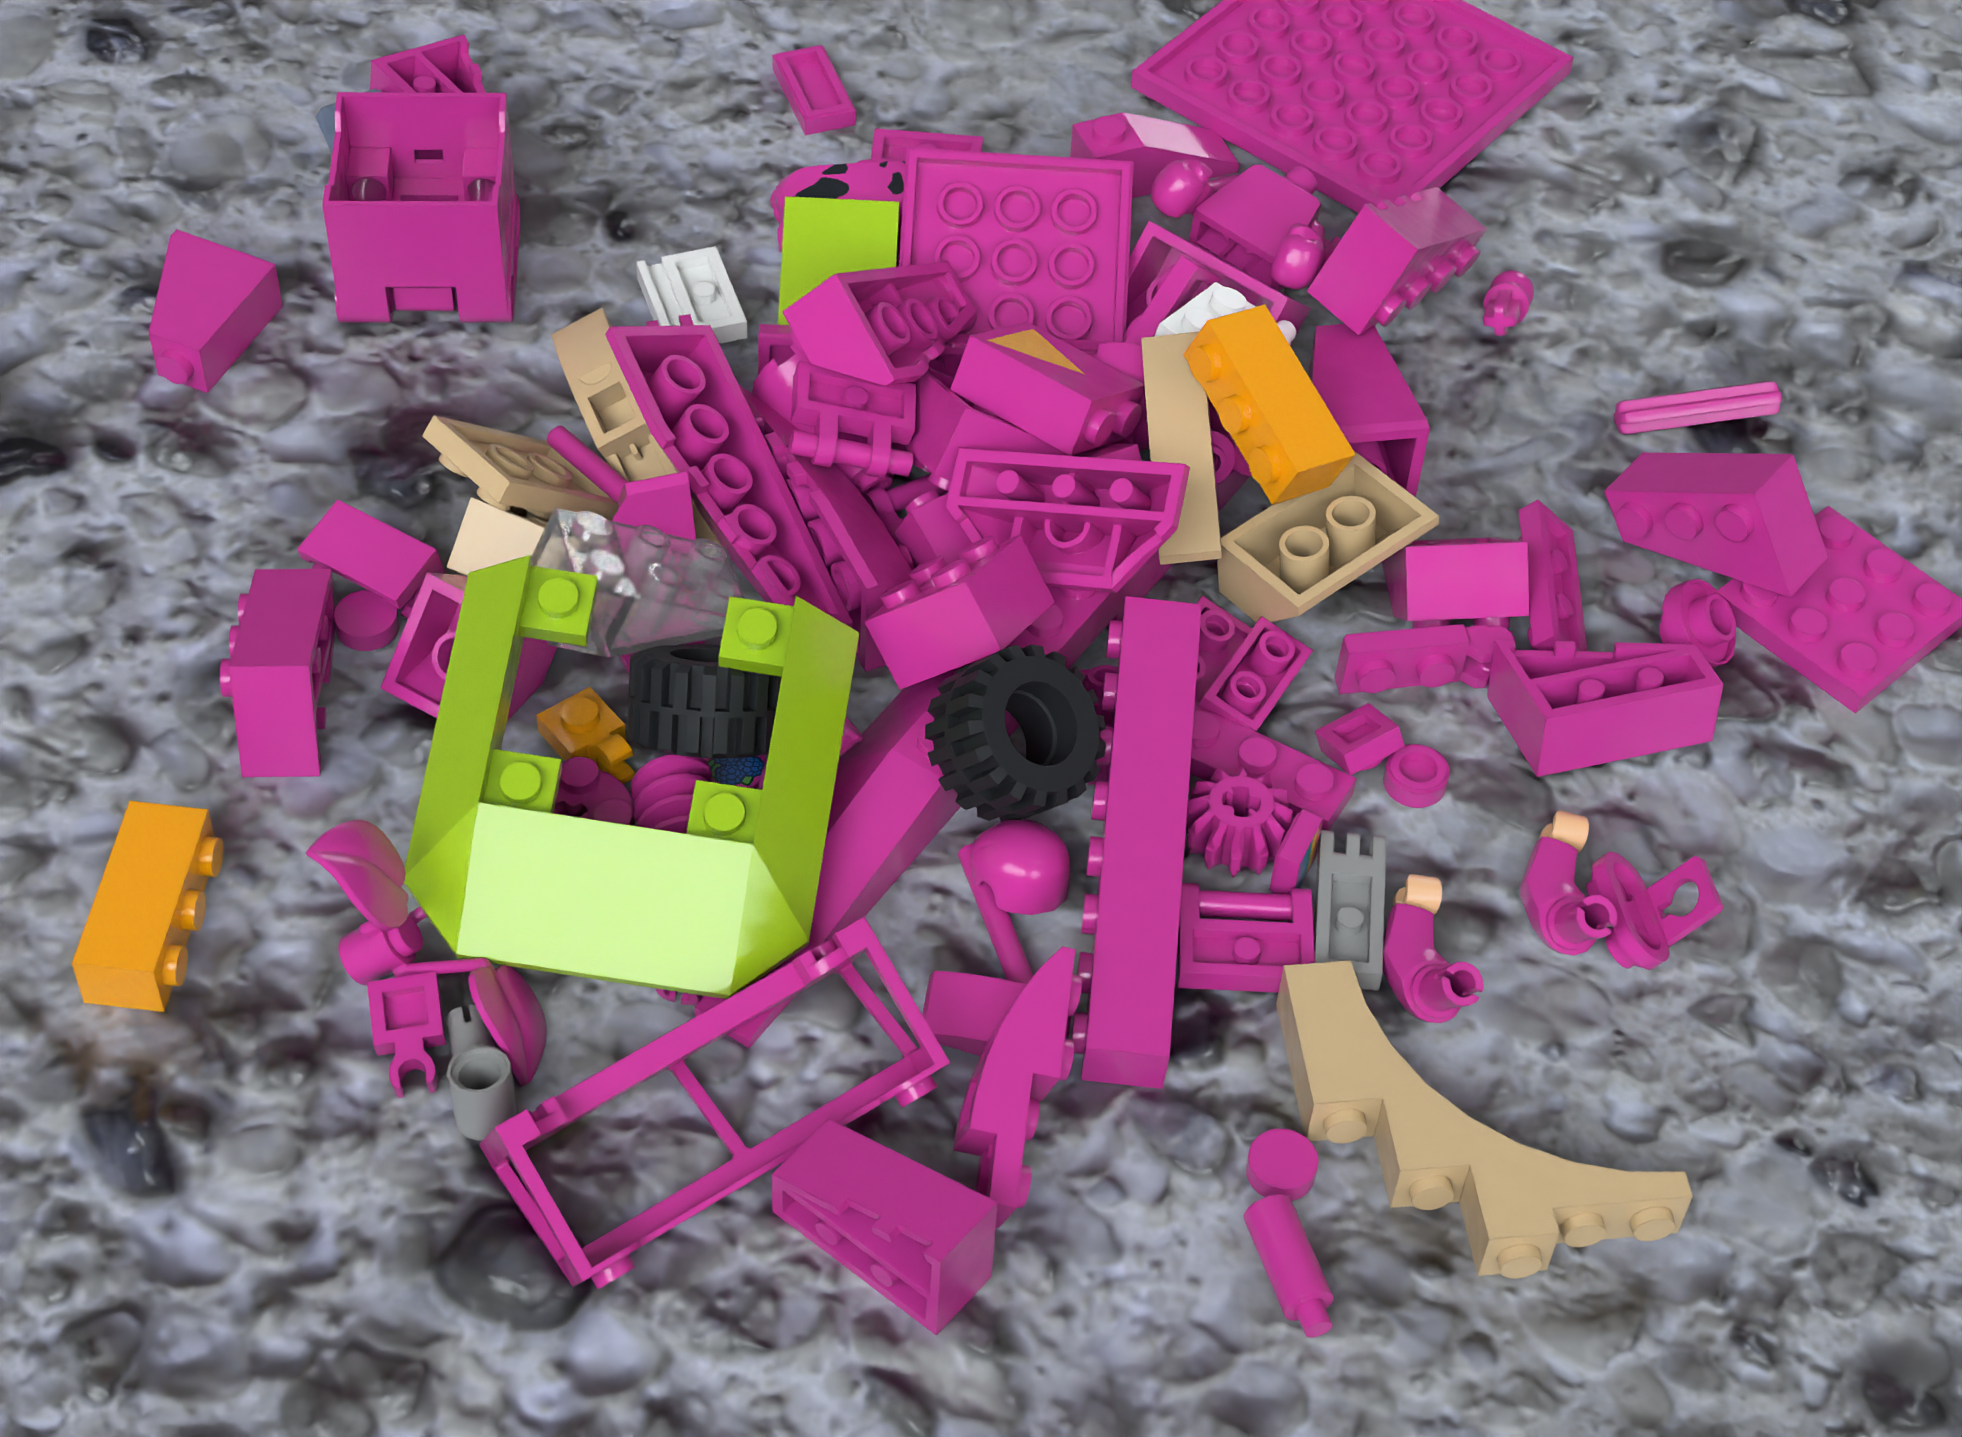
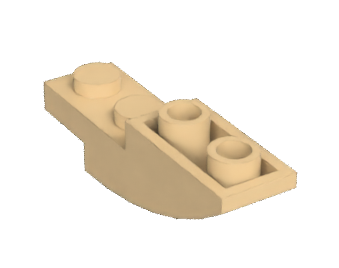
(608, 400)

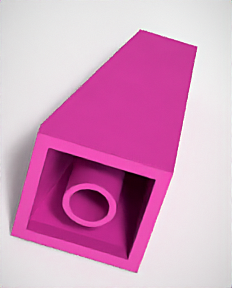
(1370, 401)

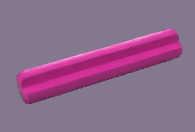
(1697, 407)

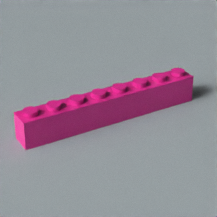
(1141, 845)

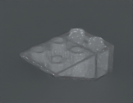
(649, 582)

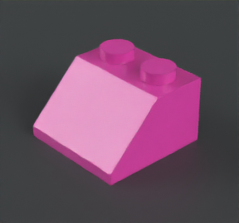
(1459, 581)
(426, 644)

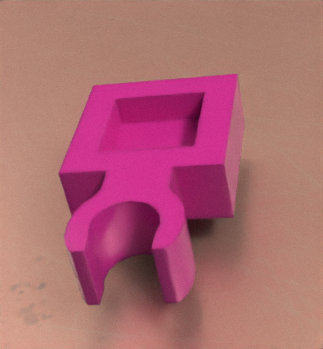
(406, 1021)

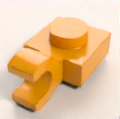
(588, 729)

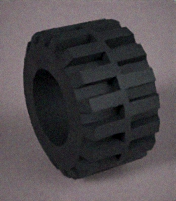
(695, 707)
(1056, 725)

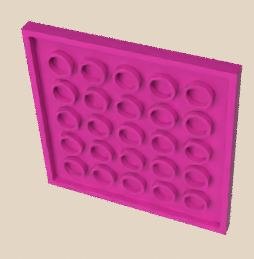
(1354, 89)

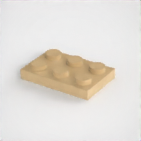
(515, 470)

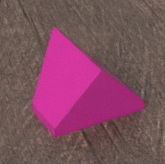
(658, 503)

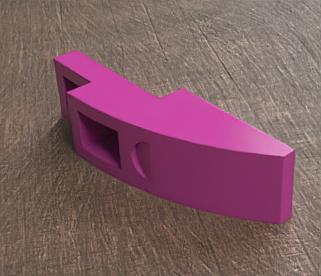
(1012, 1076)

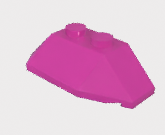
(1079, 516)

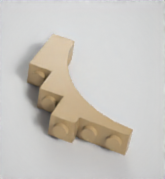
(1435, 1154)

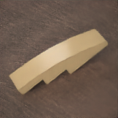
(1182, 434)

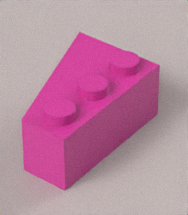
(429, 69)
(1602, 706)

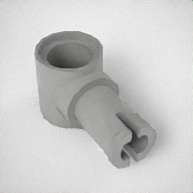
(478, 1076)

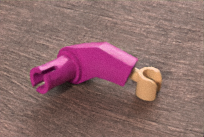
(1552, 901)
(1413, 968)

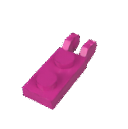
(1417, 657)

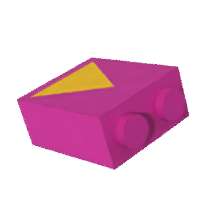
(1048, 388)

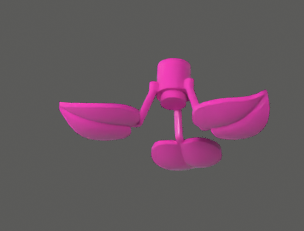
(372, 879)

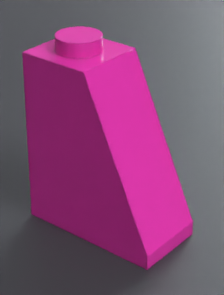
(209, 309)

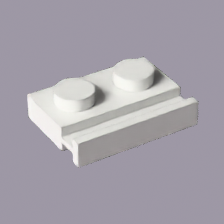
(696, 286)

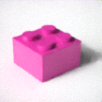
(958, 610)

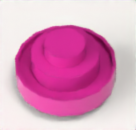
(1699, 616)

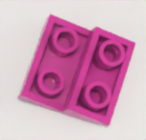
(1244, 667)

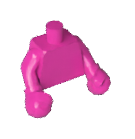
(1249, 218)

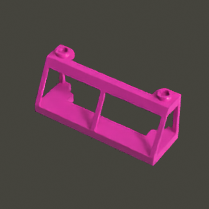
(609, 1255)

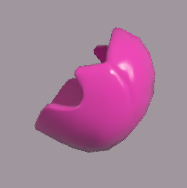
(1022, 865)

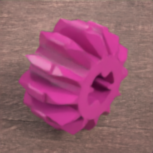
(1237, 821)

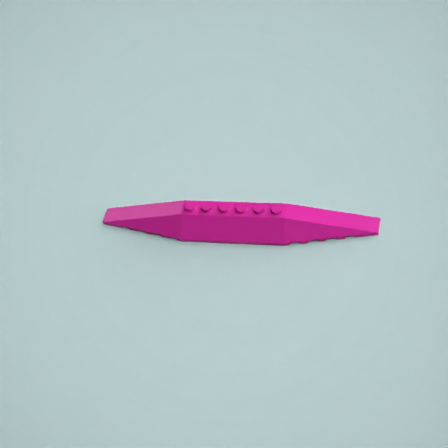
(889, 793)

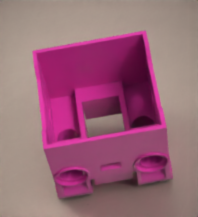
(421, 227)

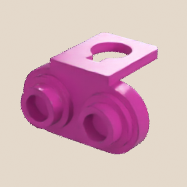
(1642, 929)

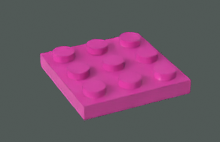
(1855, 619)

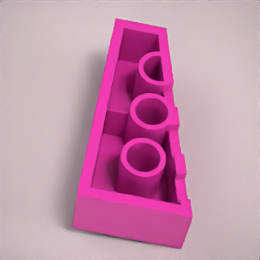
(1396, 257)

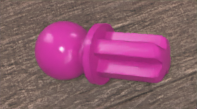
(1507, 301)

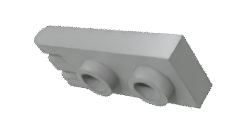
(1351, 906)

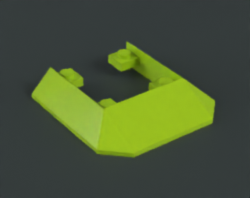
(613, 897)

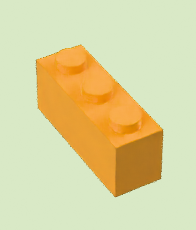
(1268, 404)
(147, 907)

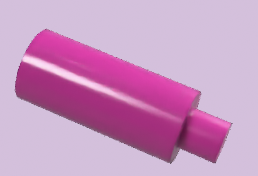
(1290, 1263)

